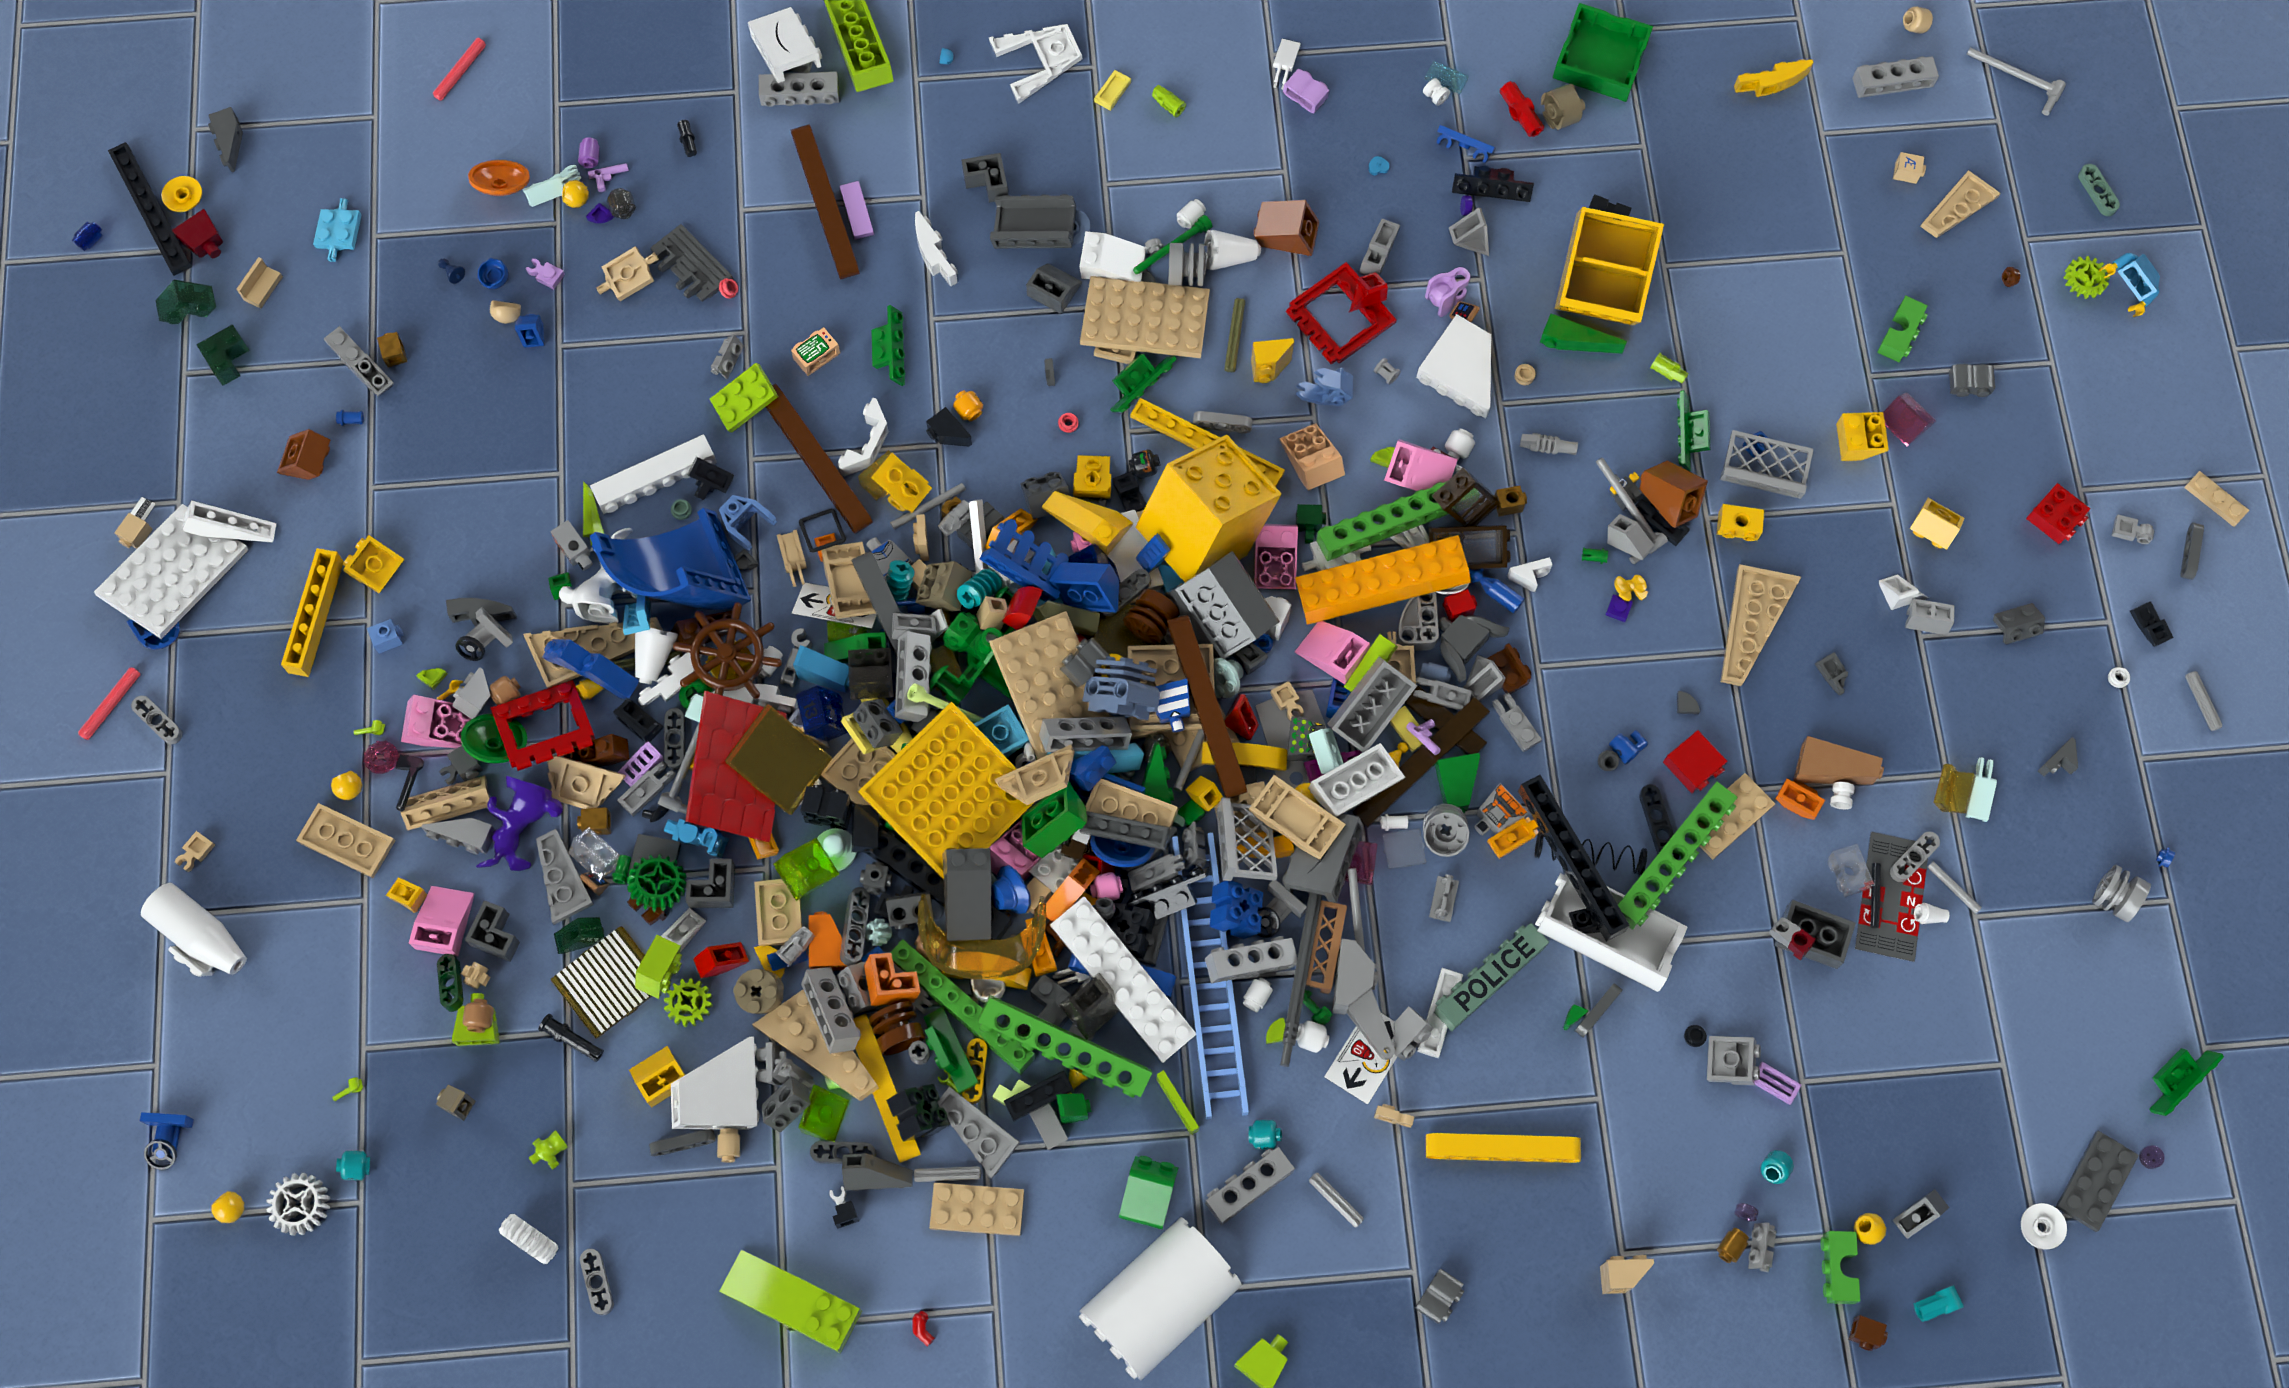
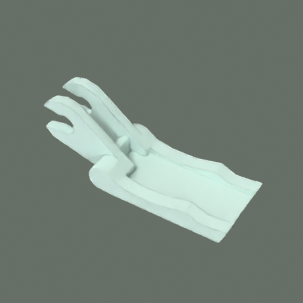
(550, 188)
(1982, 792)

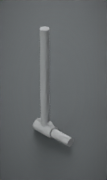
(2053, 89)
(1657, 539)
(671, 799)

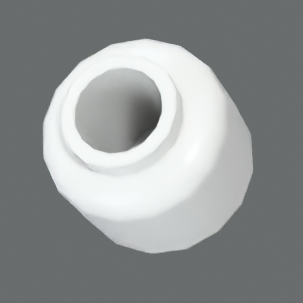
(1460, 444)
(1312, 1036)

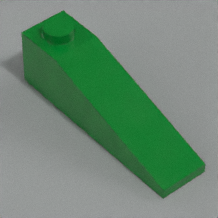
(1569, 335)

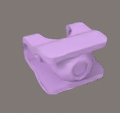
(1444, 288)

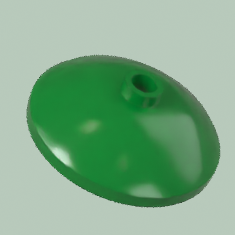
(483, 741)

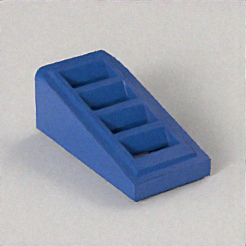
(1153, 553)
(1332, 705)

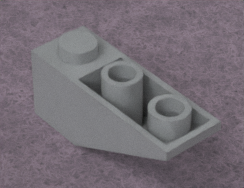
(465, 832)

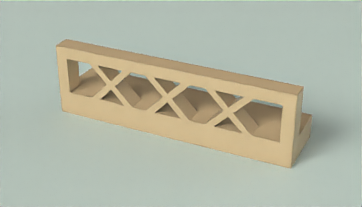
(446, 803)

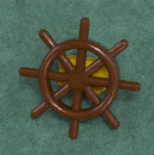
(732, 662)

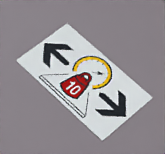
(816, 603)
(1358, 1065)

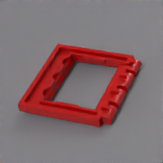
(1346, 279)
(543, 750)

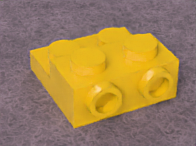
(372, 563)

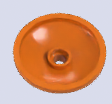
(499, 177)

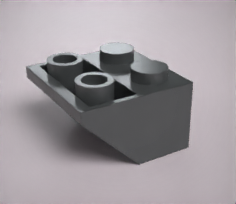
(1052, 287)
(1040, 489)

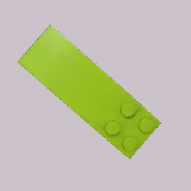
(859, 43)
(791, 1301)

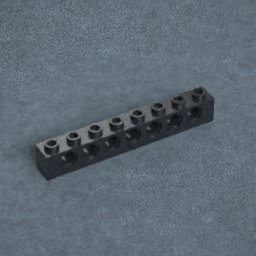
(1573, 858)
(903, 868)

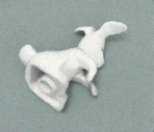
(593, 596)

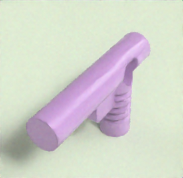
(605, 174)
(1423, 734)

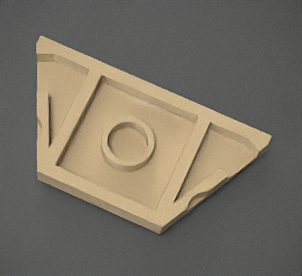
(1039, 777)
(581, 783)

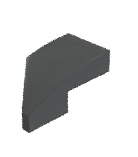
(1833, 672)

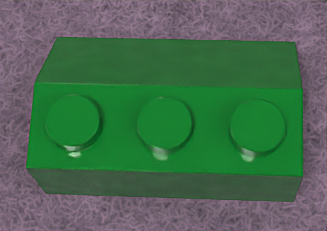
(1053, 821)

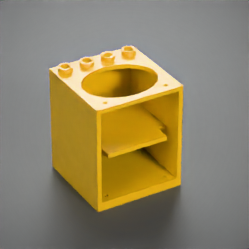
(1609, 266)
(1208, 506)

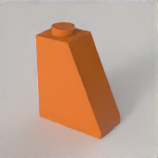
(1071, 889)
(826, 945)

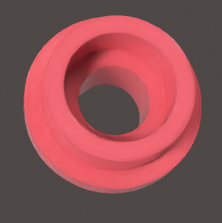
(728, 288)
(1068, 417)

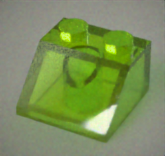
(806, 869)

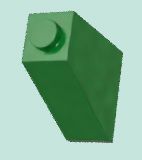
(1457, 779)

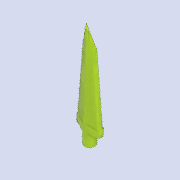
(591, 517)

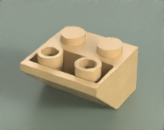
(1623, 1275)

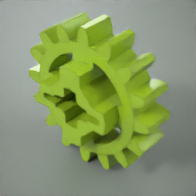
(2086, 277)
(681, 1007)

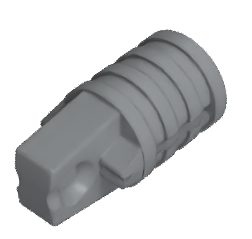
(955, 518)
(795, 945)

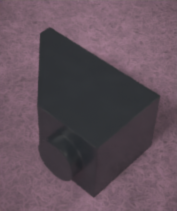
(947, 429)

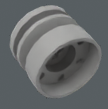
(1186, 264)
(1437, 838)
(2125, 895)

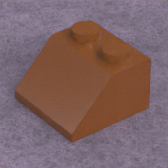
(304, 455)

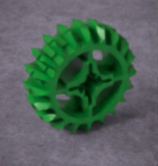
(638, 879)

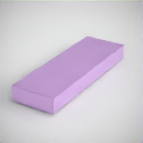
(856, 210)

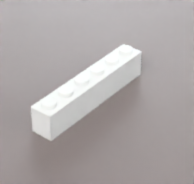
(650, 475)

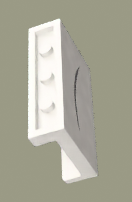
(784, 42)

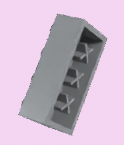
(1372, 705)

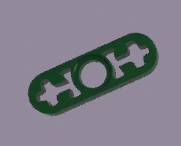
(455, 989)

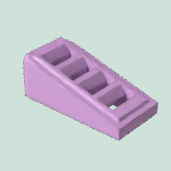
(635, 759)

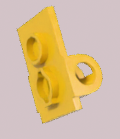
(894, 476)
(1092, 477)

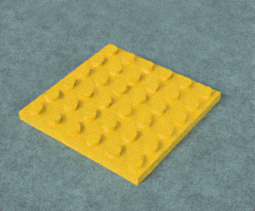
(945, 789)

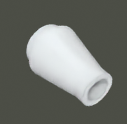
(1929, 914)

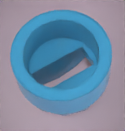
(946, 56)

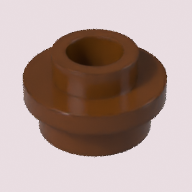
(2010, 276)

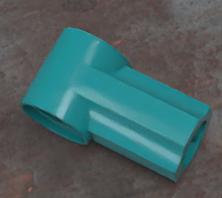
(1942, 1302)

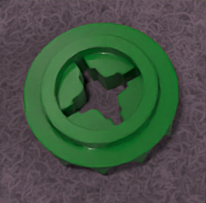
(687, 692)

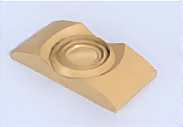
(845, 587)
(1296, 817)

